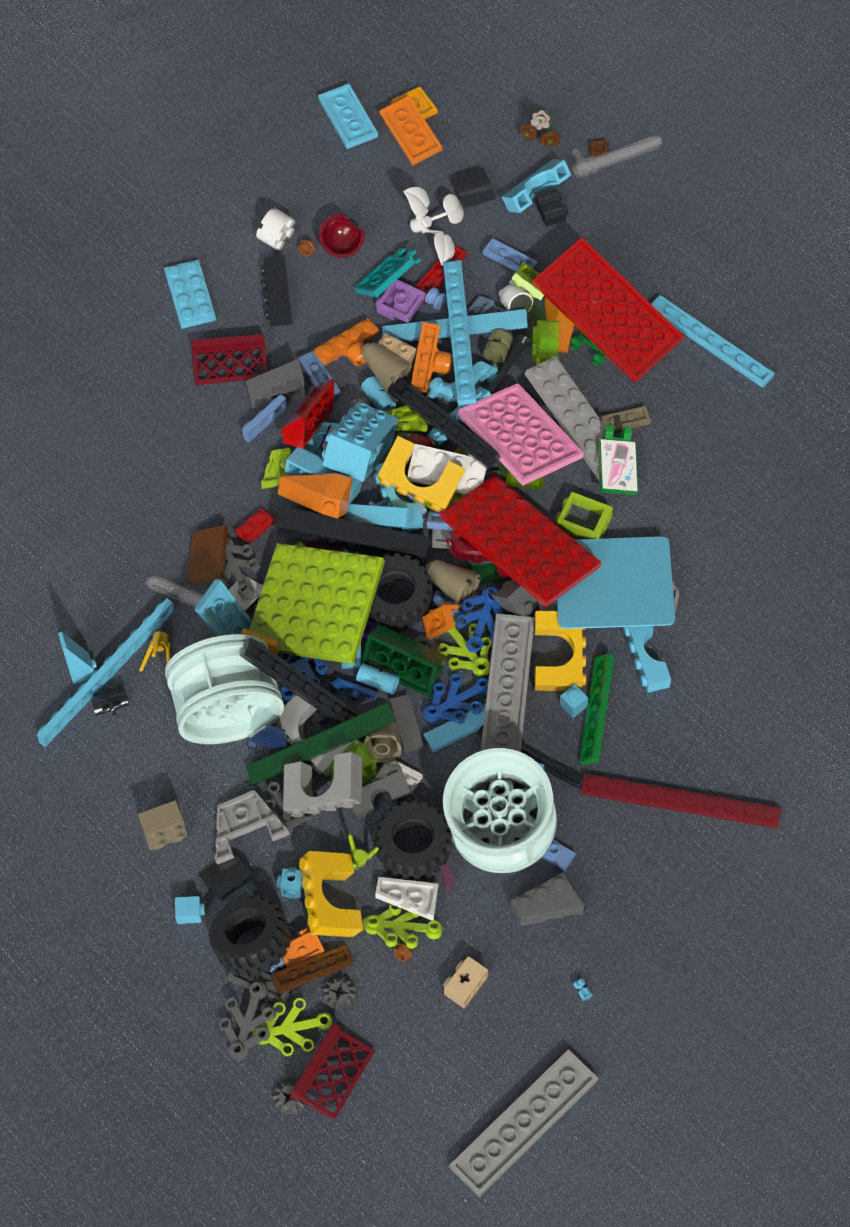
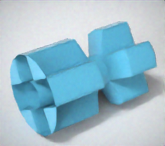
(584, 992)

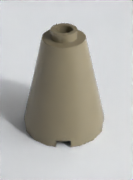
(385, 365)
(453, 580)
(384, 743)

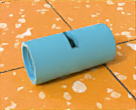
(377, 394)
(380, 680)

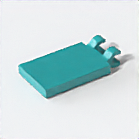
(386, 273)

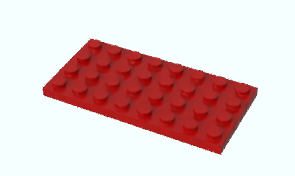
(608, 310)
(520, 540)

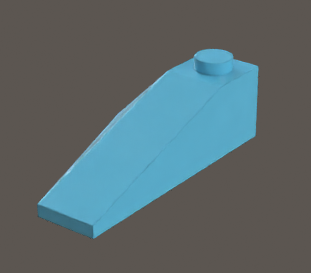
(77, 659)

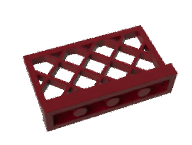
(226, 345)
(320, 1059)

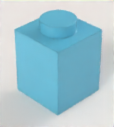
(573, 701)
(189, 910)

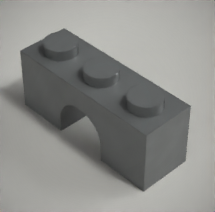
(394, 784)

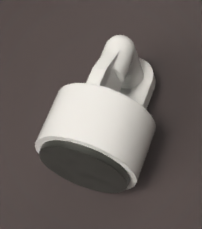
(515, 297)

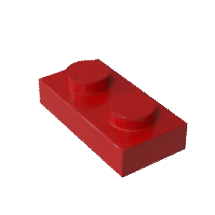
(254, 527)

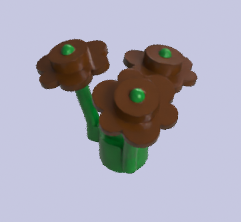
(540, 120)

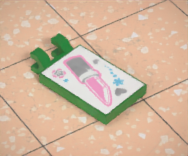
(617, 462)

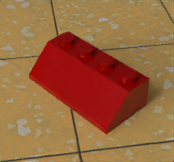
(309, 415)

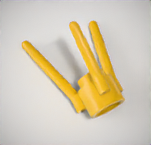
(158, 643)

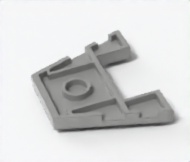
(243, 816)

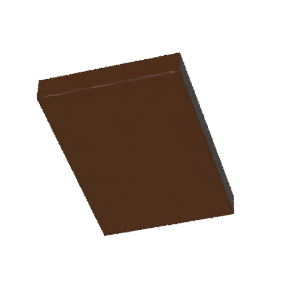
(207, 554)

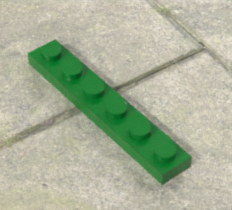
(596, 709)

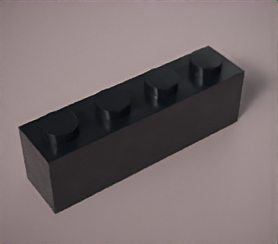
(277, 290)

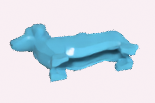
(448, 390)

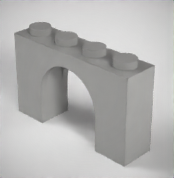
(293, 721)
(343, 792)

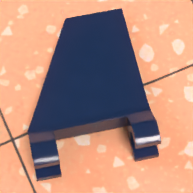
(270, 737)

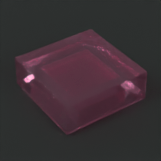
(446, 877)

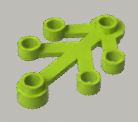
(463, 651)
(377, 925)
(288, 1028)

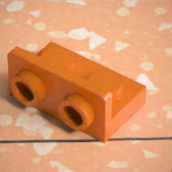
(439, 620)
(302, 948)

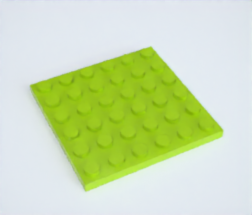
(317, 601)

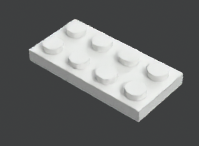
(429, 463)

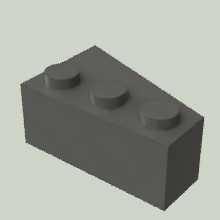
(282, 380)
(515, 599)
(546, 902)

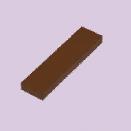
(312, 969)

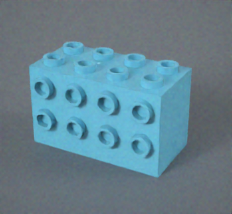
(359, 441)

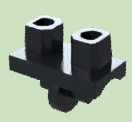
(109, 702)

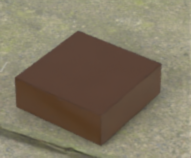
(598, 147)

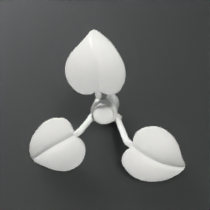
(419, 202)

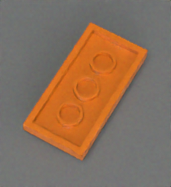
(410, 130)

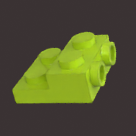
(523, 278)

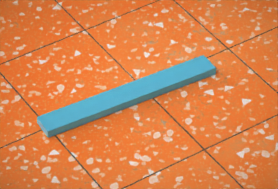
(477, 324)
(713, 342)

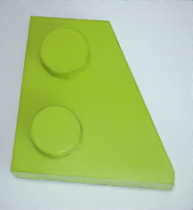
(408, 420)
(275, 468)

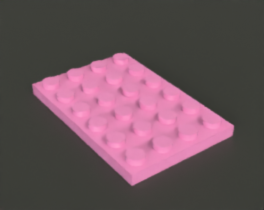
(521, 434)

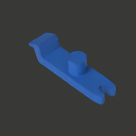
(355, 690)

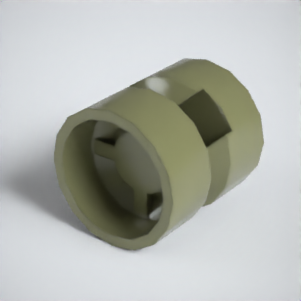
(497, 346)

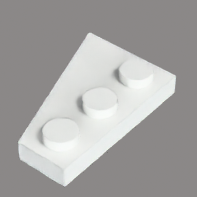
(409, 895)

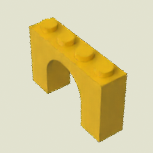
(394, 475)
(563, 676)
(322, 916)

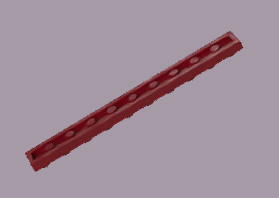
(681, 801)

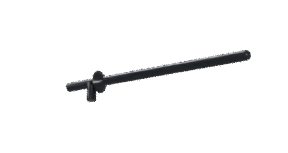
(523, 341)

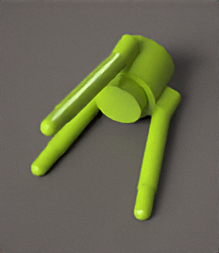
(359, 856)

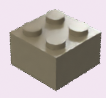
(162, 825)

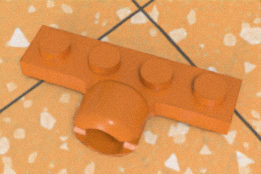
(348, 344)
(429, 358)

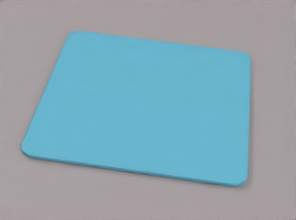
(626, 590)

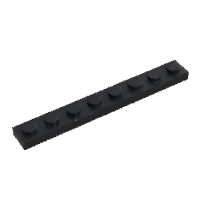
(444, 423)
(297, 682)

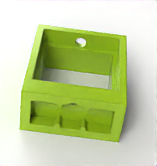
(589, 504)

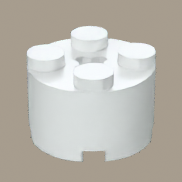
(276, 228)

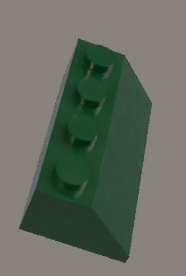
(411, 661)

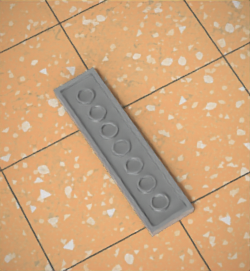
(569, 408)
(508, 682)
(523, 1123)

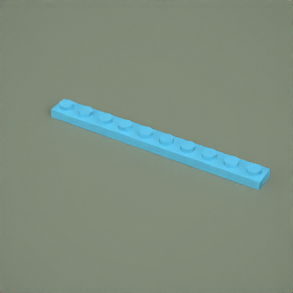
(459, 333)
(105, 673)

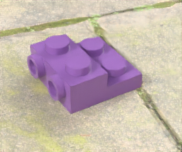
(400, 301)

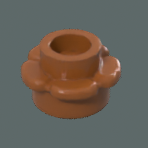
(306, 248)
(402, 952)

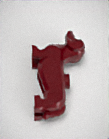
(464, 550)

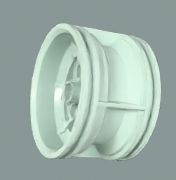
(219, 692)
(500, 768)

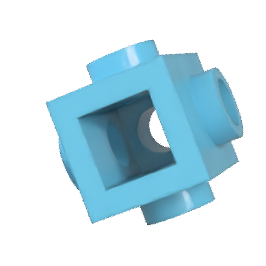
(290, 883)

